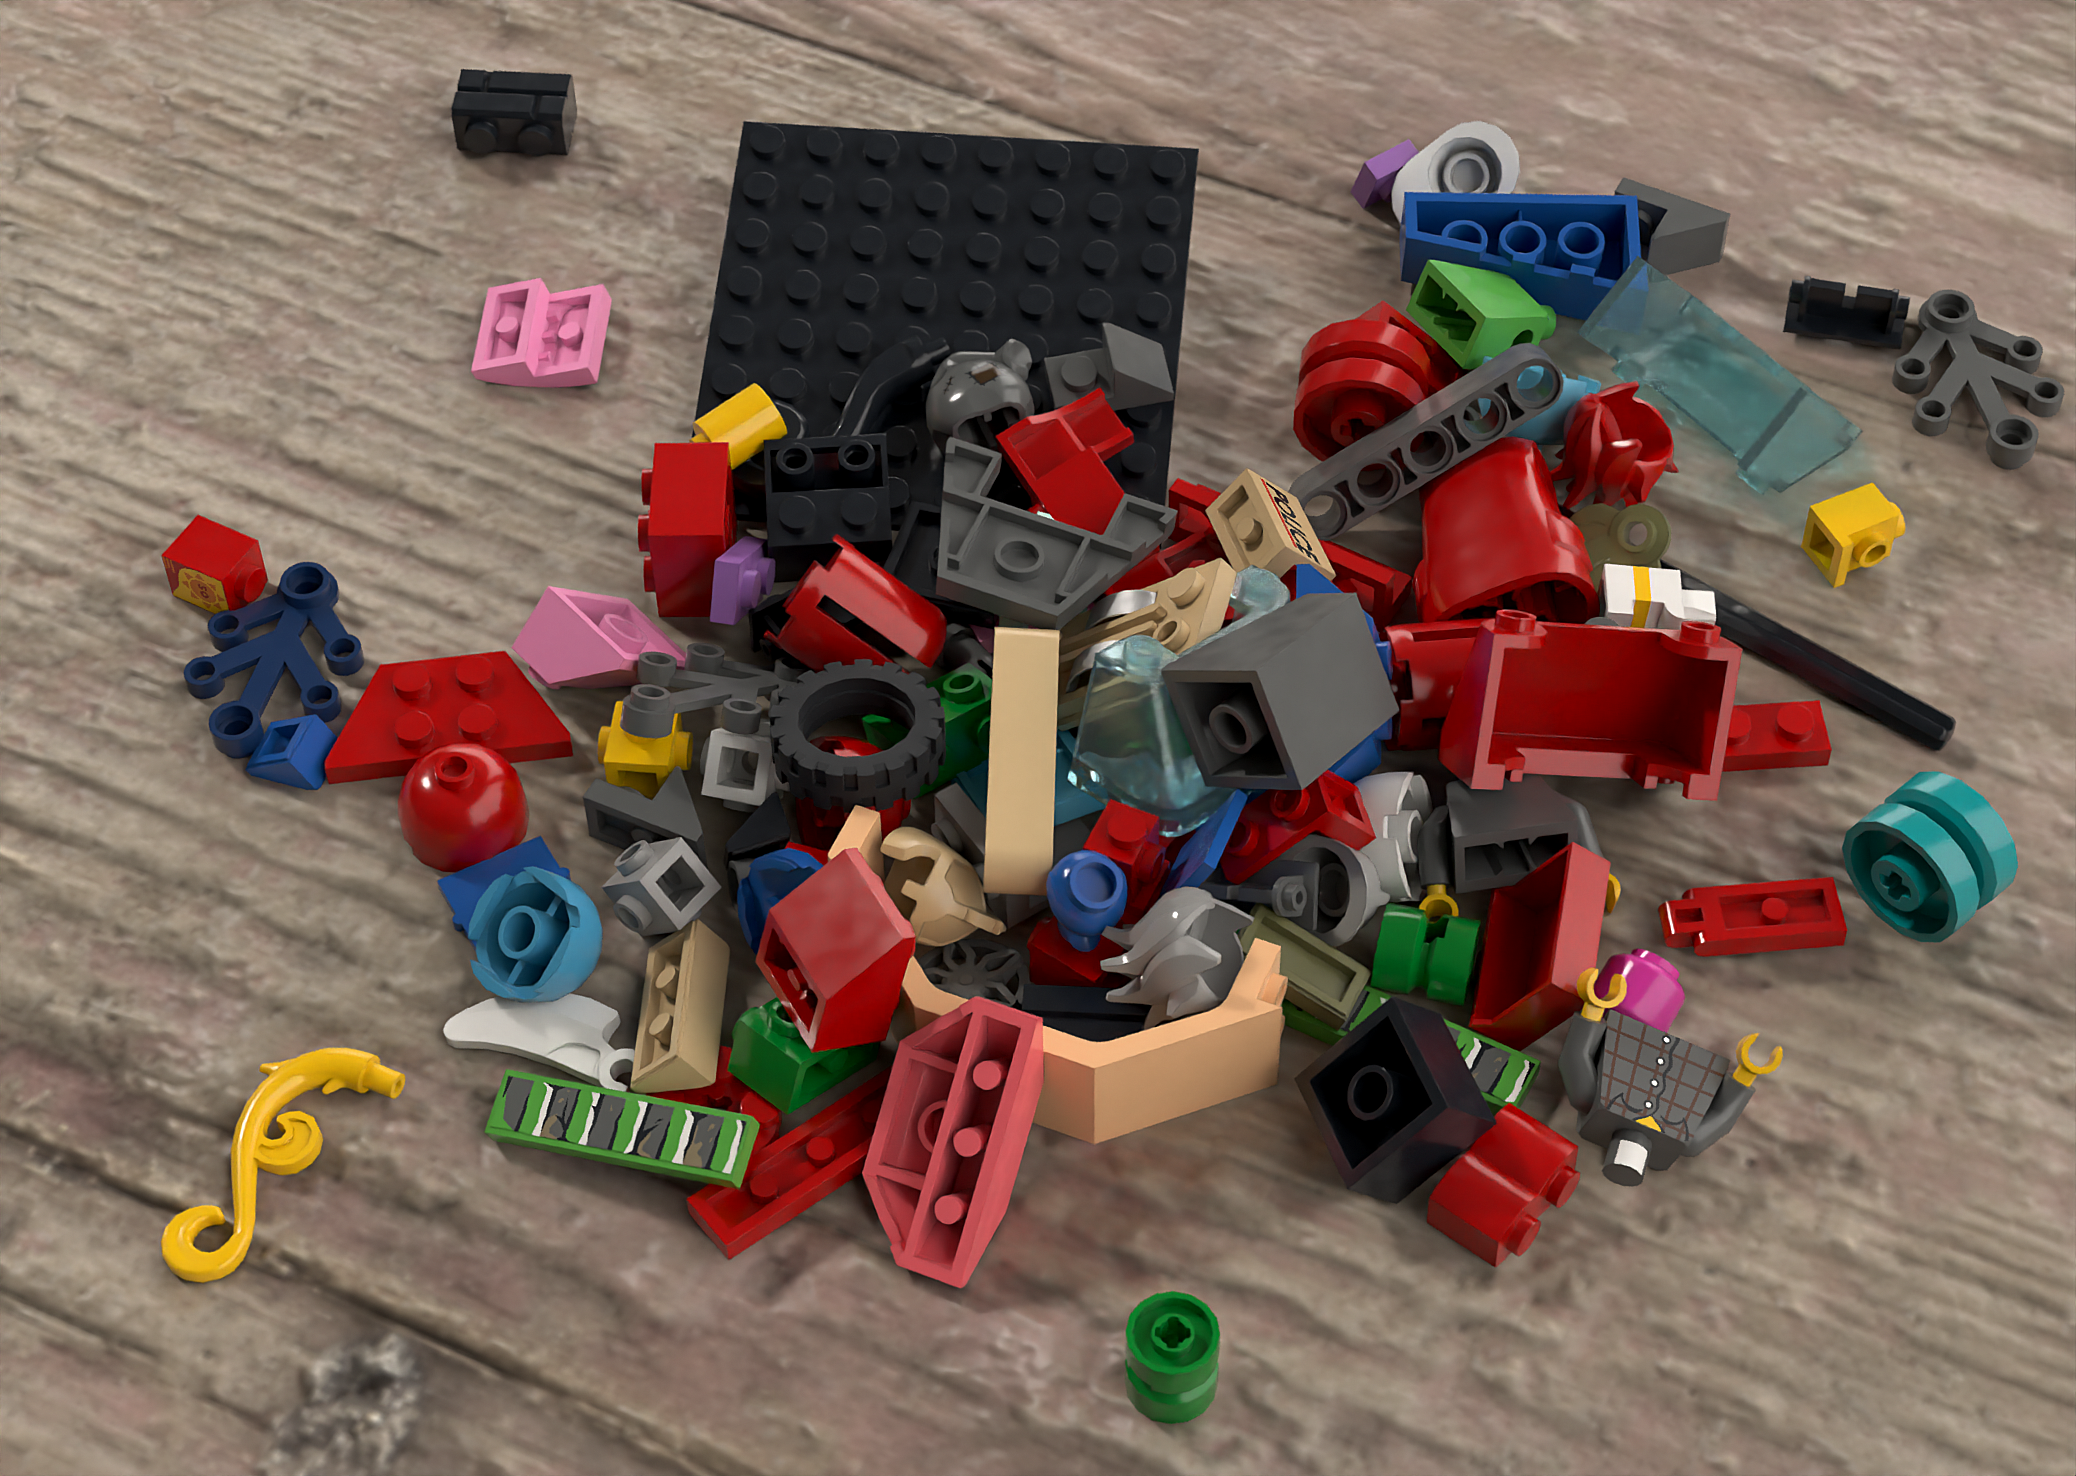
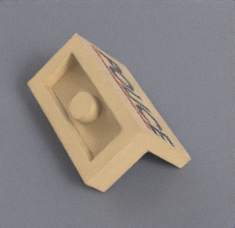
(1265, 528)

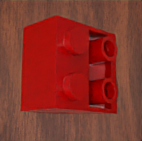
(838, 954)

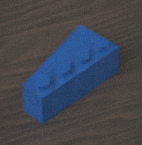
(1553, 245)

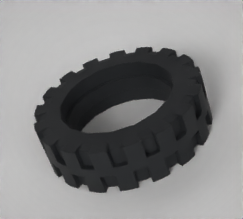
(858, 779)

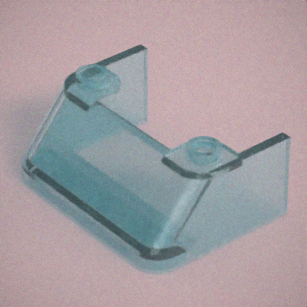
(1717, 379)

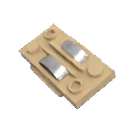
(1171, 611)

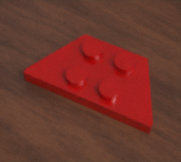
(441, 703)

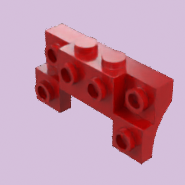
(1064, 473)

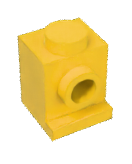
(1851, 532)

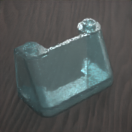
(1129, 729)

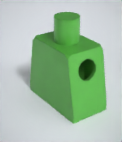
(1477, 312)

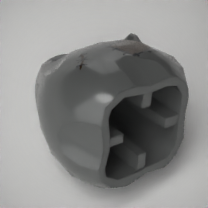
(979, 395)

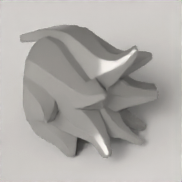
(1179, 955)

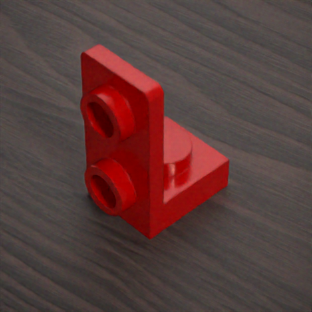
(1285, 817)

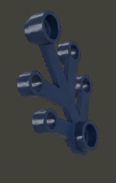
(303, 595)

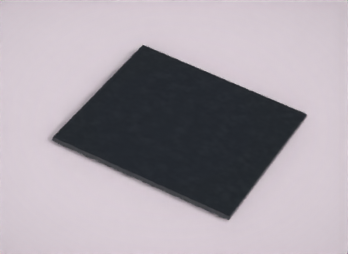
(960, 237)

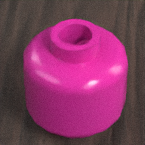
(1652, 988)

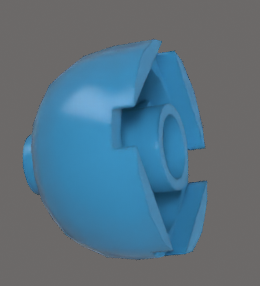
(535, 936)

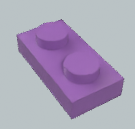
(741, 580)

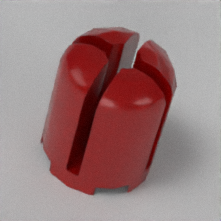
(869, 595)
(1425, 677)

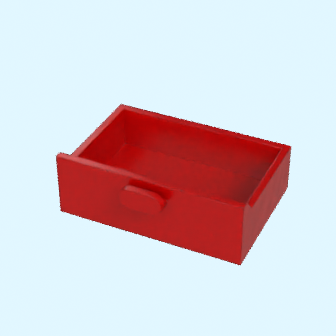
(1538, 946)

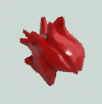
(1613, 447)

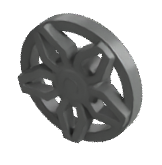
(975, 979)

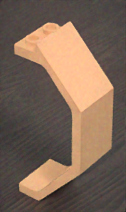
(1133, 1080)

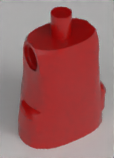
(1501, 542)

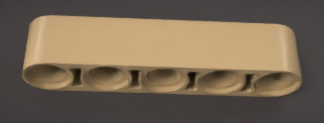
(1021, 761)

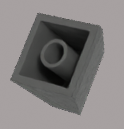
(1282, 694)

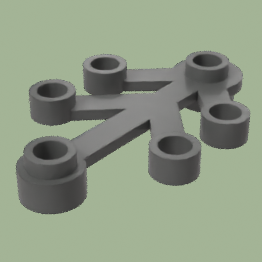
(1952, 320)
(710, 683)

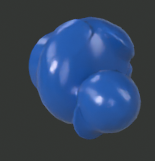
(1086, 896)

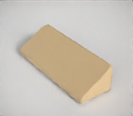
(681, 1011)

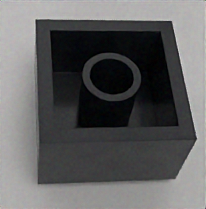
(1394, 1101)

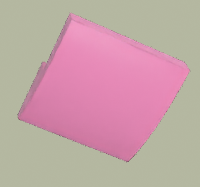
(541, 336)

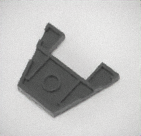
(1027, 562)

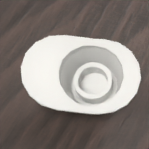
(1462, 160)

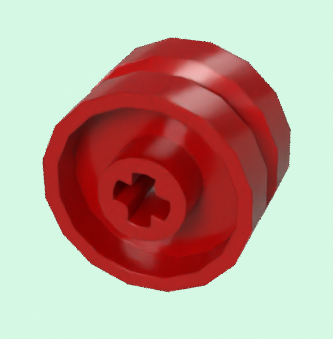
(1356, 381)

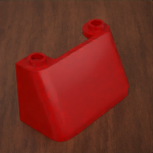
(1592, 704)

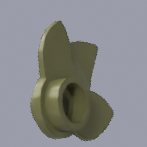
(1608, 541)

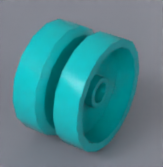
(1930, 856)

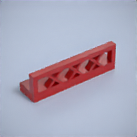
(1377, 586)

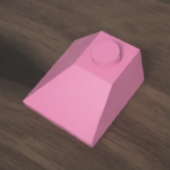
(589, 640)

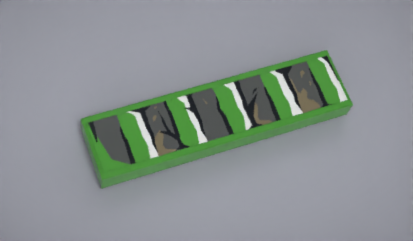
(623, 1128)

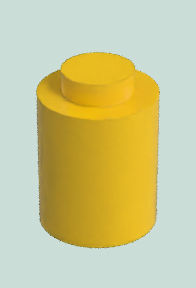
(742, 422)

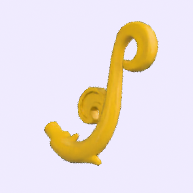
(283, 1156)

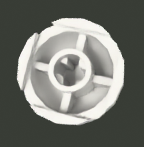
(1397, 810)

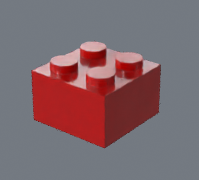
(687, 524)

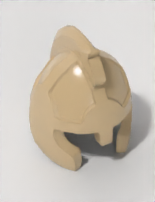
(935, 888)

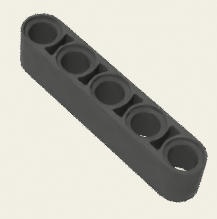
(1455, 441)

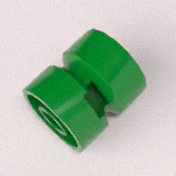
(1425, 954)
(1172, 1357)

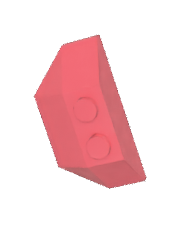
(954, 1135)

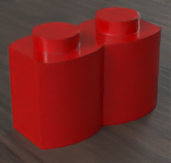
(1503, 1186)

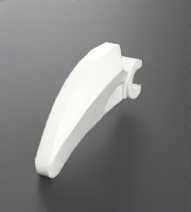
(559, 1033)

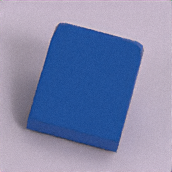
(294, 752)

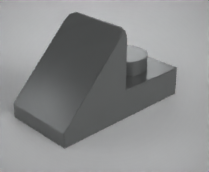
(1677, 229)
(1126, 369)
(626, 816)

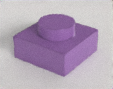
(1379, 174)

